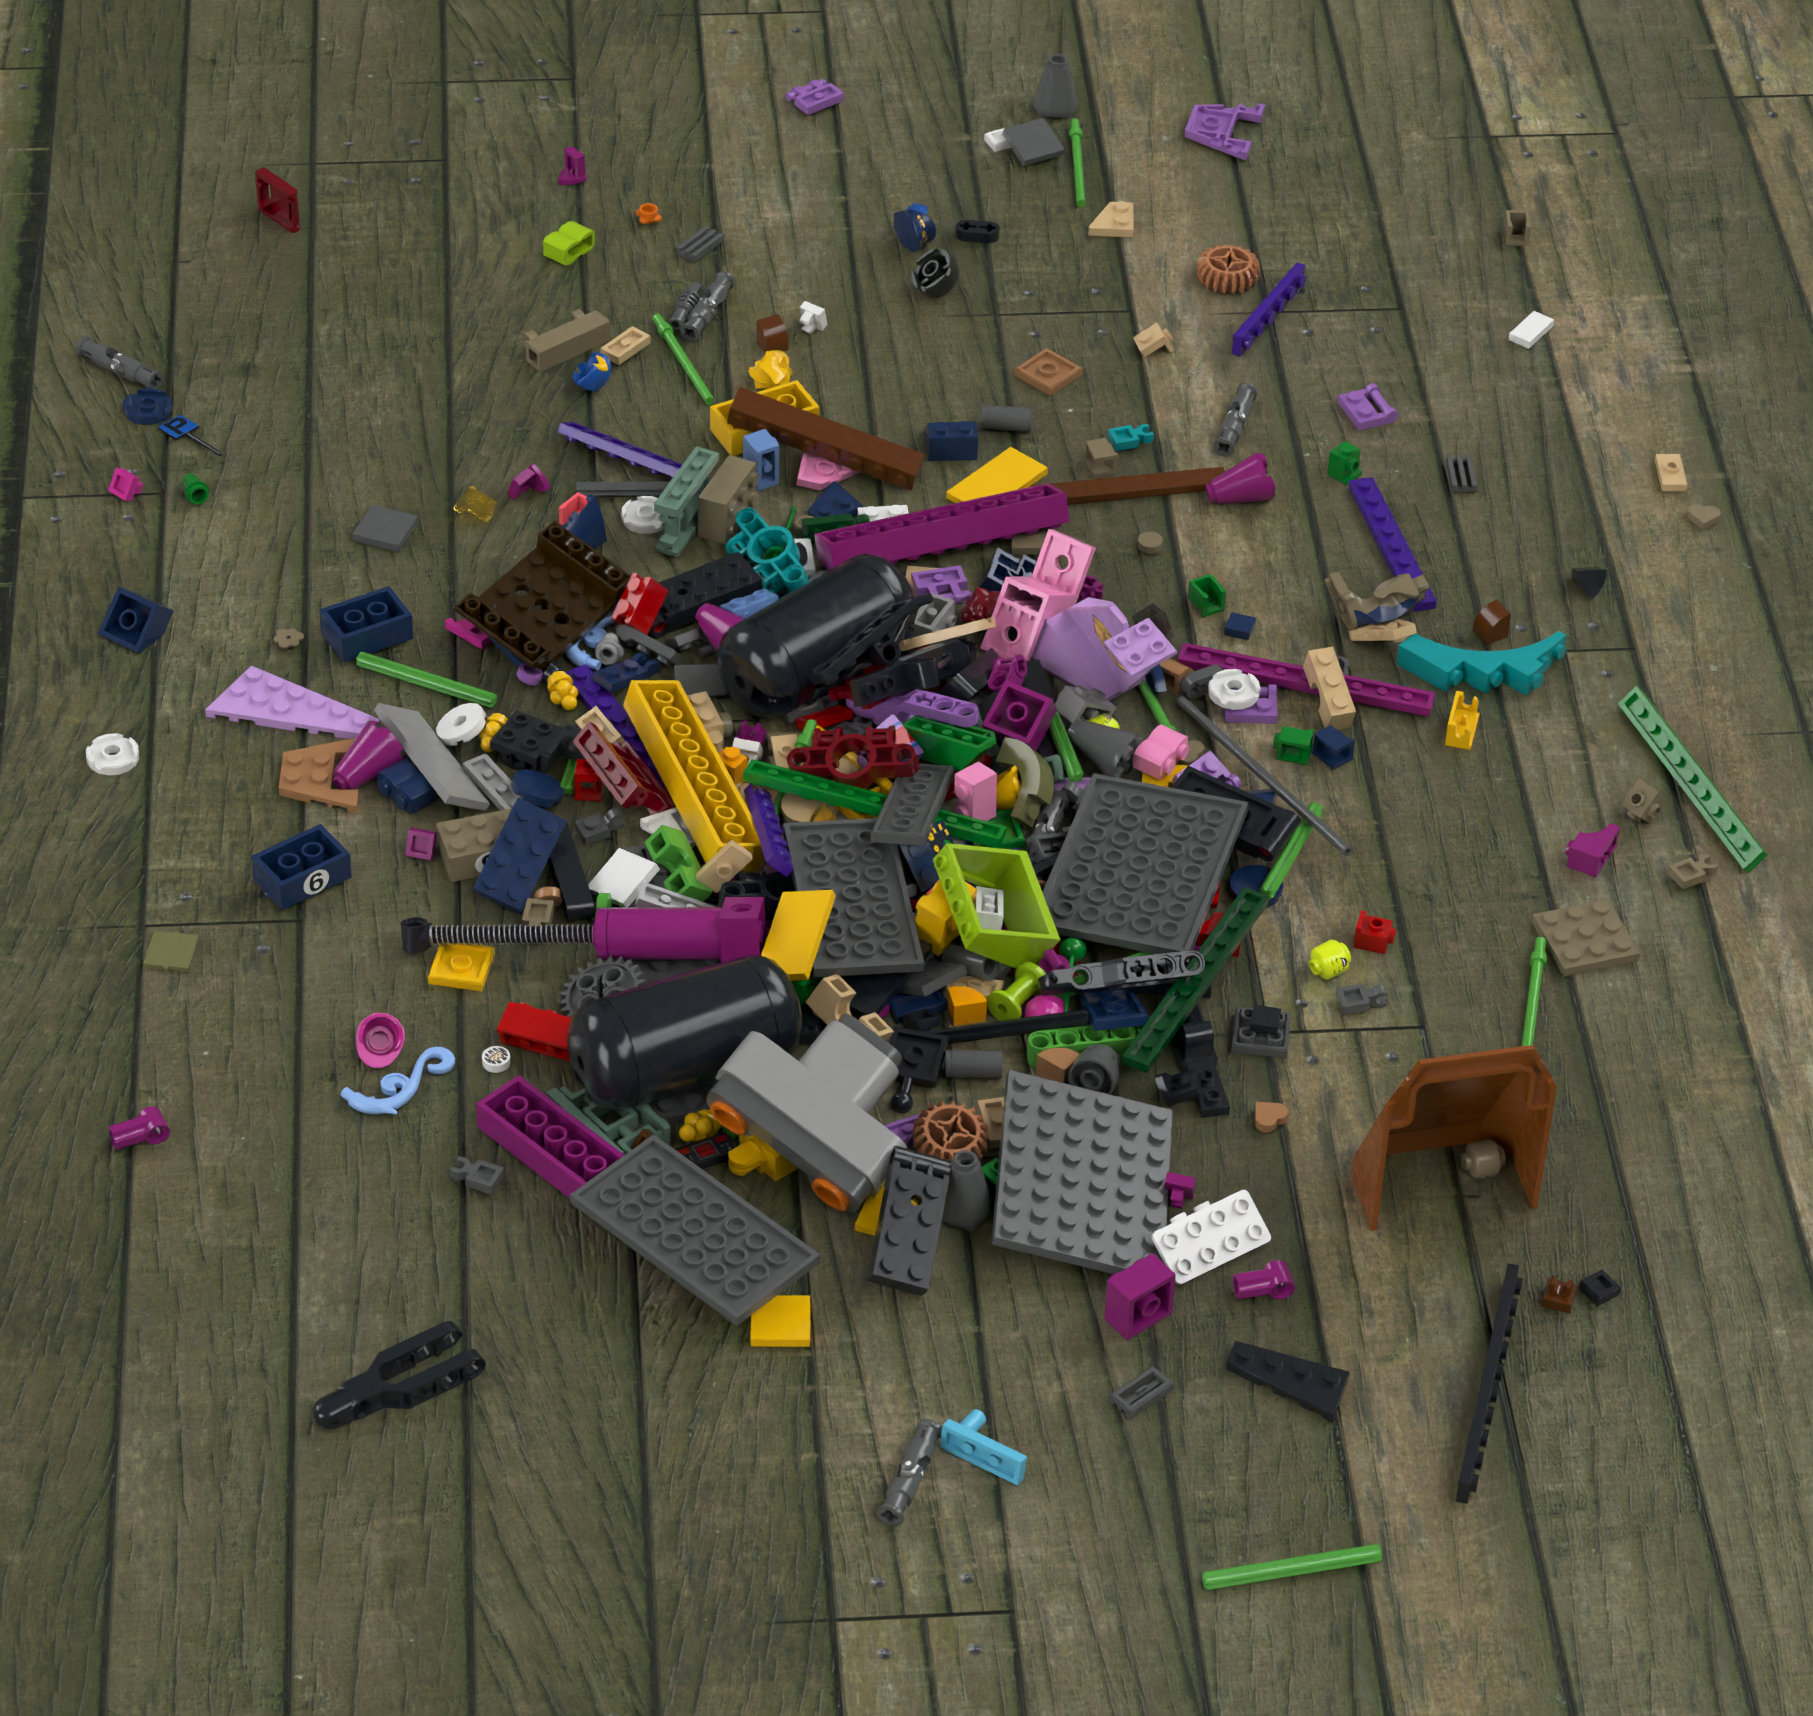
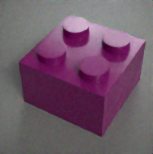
(1020, 715)
(1139, 1296)

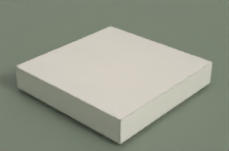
(623, 876)

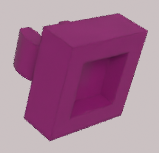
(752, 733)
(421, 843)
(1179, 1188)

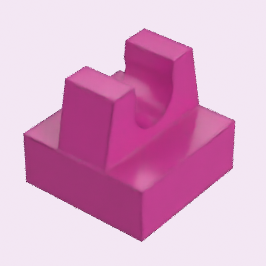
(125, 484)

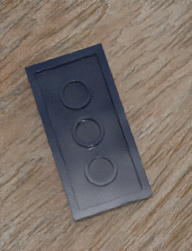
(519, 856)

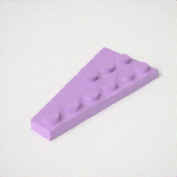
(286, 705)

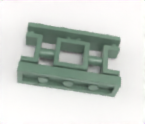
(680, 501)
(622, 1127)

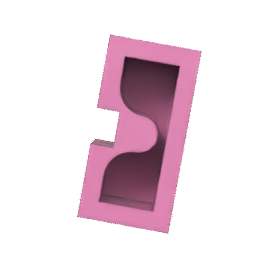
(976, 792)

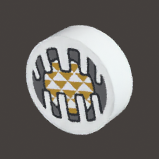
(496, 1059)

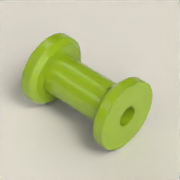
(1008, 1003)

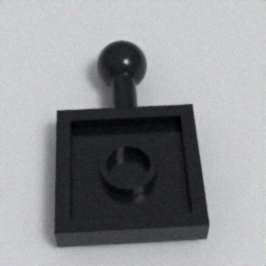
(920, 1063)

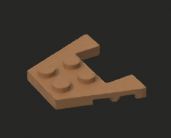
(309, 775)

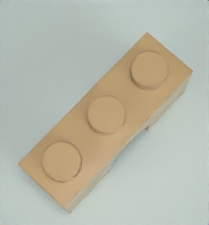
(1335, 700)
(833, 999)

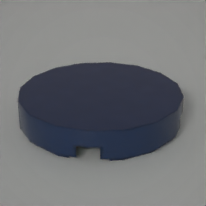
(147, 406)
(537, 788)
(1251, 877)

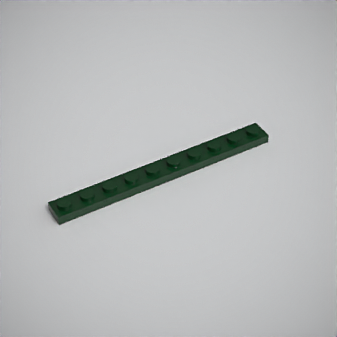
(1188, 991)

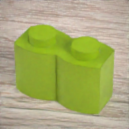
(568, 243)

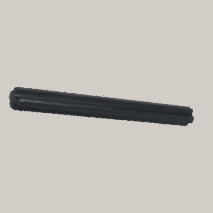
(1014, 1026)

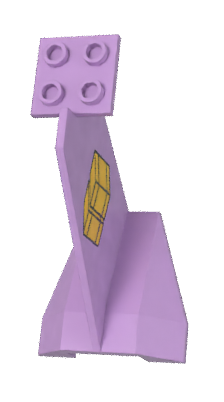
(1097, 648)

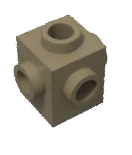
(1644, 801)

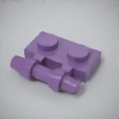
(815, 96)
(942, 580)

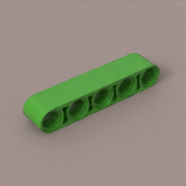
(1079, 1039)

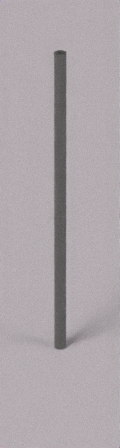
(1265, 776)

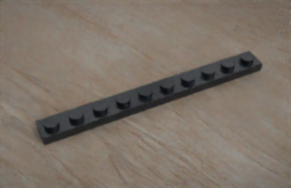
(1488, 1391)

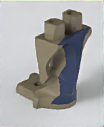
(1387, 603)

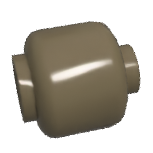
(1483, 1158)

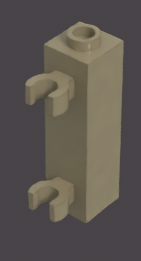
(567, 340)

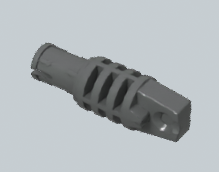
(684, 305)

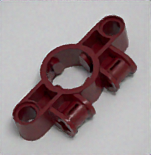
(883, 756)

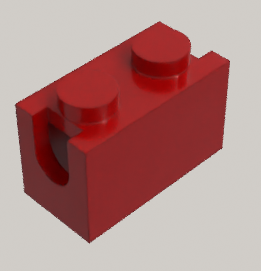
(640, 603)

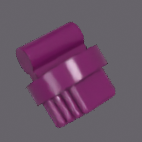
(1053, 962)

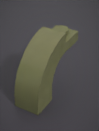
(1036, 778)

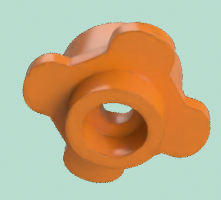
(648, 214)

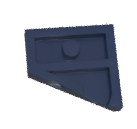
(834, 501)

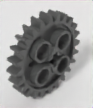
(587, 985)

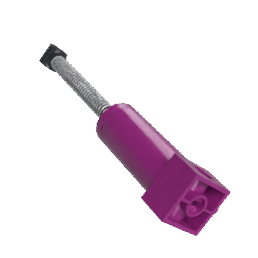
(624, 932)

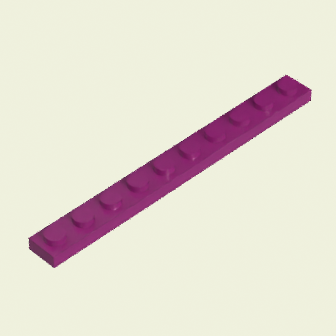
(1294, 678)

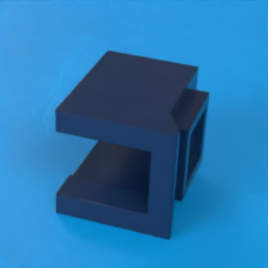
(1333, 747)

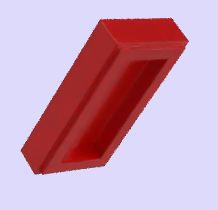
(826, 717)

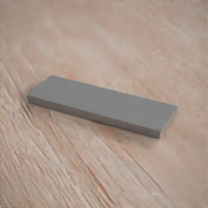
(432, 757)

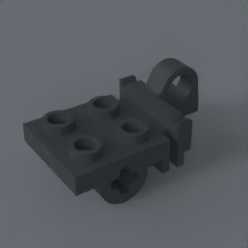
(534, 742)

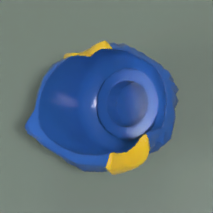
(593, 373)

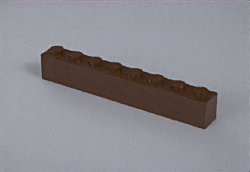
(826, 438)

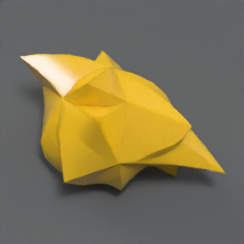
(771, 370)

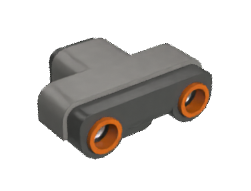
(816, 1106)

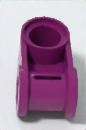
(1007, 669)

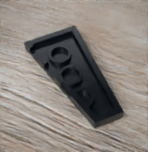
(1306, 1381)

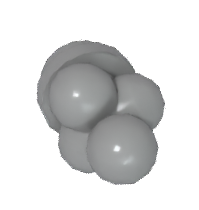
(609, 649)

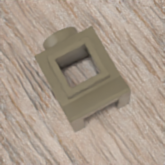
(1517, 222)
(1101, 458)

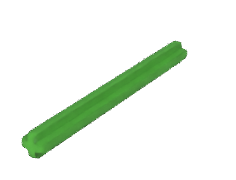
(426, 679)
(1289, 854)
(1291, 1566)

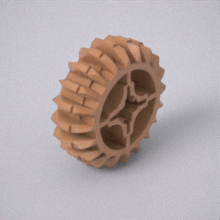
(1228, 269)
(939, 1122)

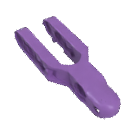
(921, 704)

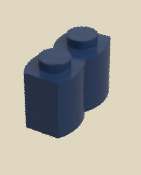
(406, 786)

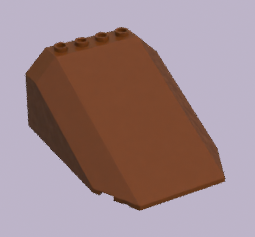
(1460, 1101)

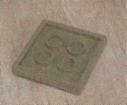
(1586, 937)

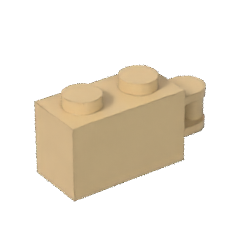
(709, 718)

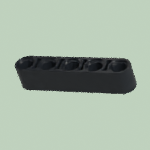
(570, 878)

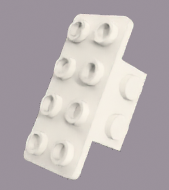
(1211, 1236)

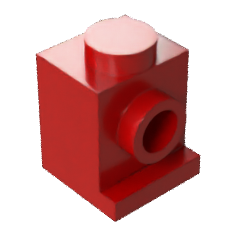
(1373, 933)

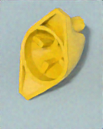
(1007, 789)

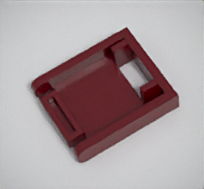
(283, 204)

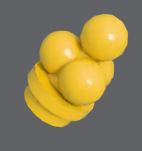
(562, 690)
(492, 726)
(699, 1126)

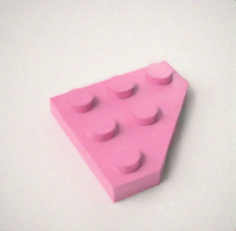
(819, 473)

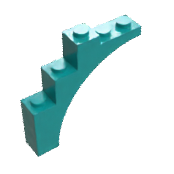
(1483, 670)

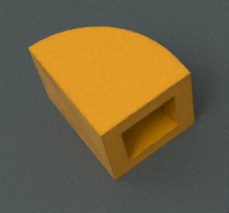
(966, 1005)

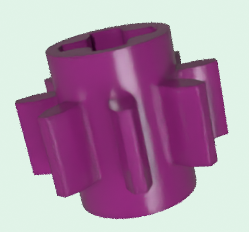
(1091, 588)

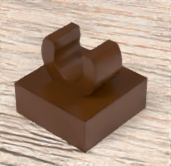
(1559, 1295)

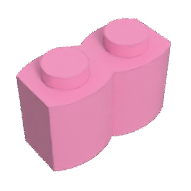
(1161, 752)

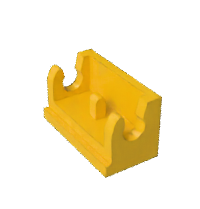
(1462, 722)

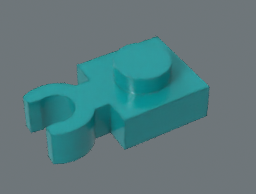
(1127, 437)

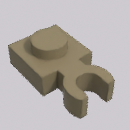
(1690, 873)
(538, 912)

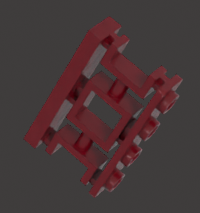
(623, 771)

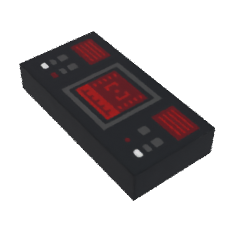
(708, 1150)

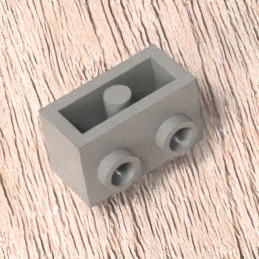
(934, 616)
(1083, 703)

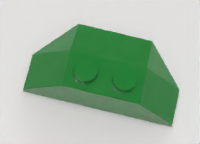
(949, 743)

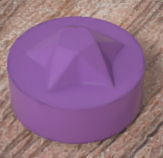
(529, 675)

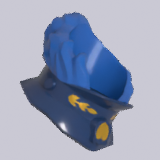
(914, 227)

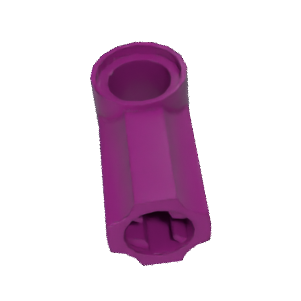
(147, 1126)
(1271, 1280)

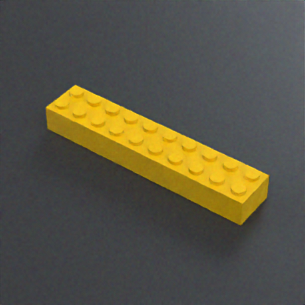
(691, 768)

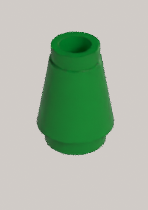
(195, 489)

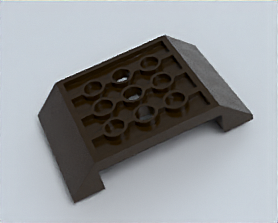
(564, 577)

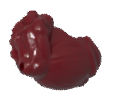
(979, 605)

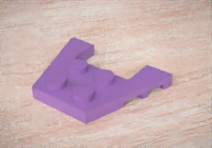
(1214, 125)

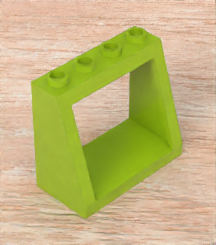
(1024, 905)

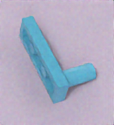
(980, 1450)

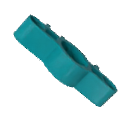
(756, 539)

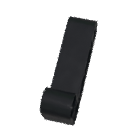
(971, 679)

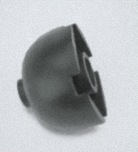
(935, 273)

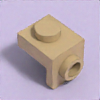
(1153, 339)

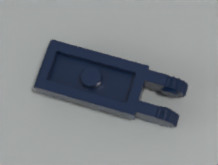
(621, 674)

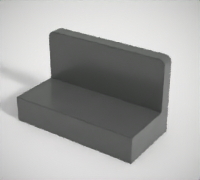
(700, 679)

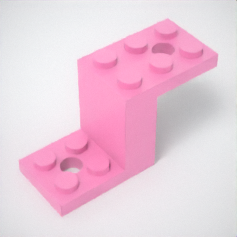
(1031, 600)

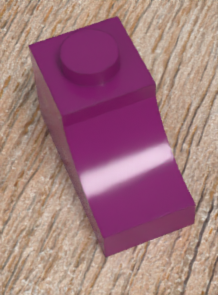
(1592, 850)

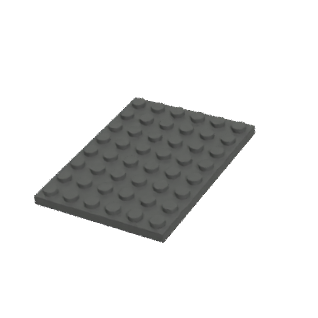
(1142, 864)
(1080, 1174)

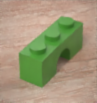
(674, 852)

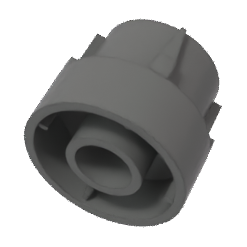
(1096, 1069)

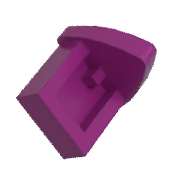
(574, 167)
(529, 478)

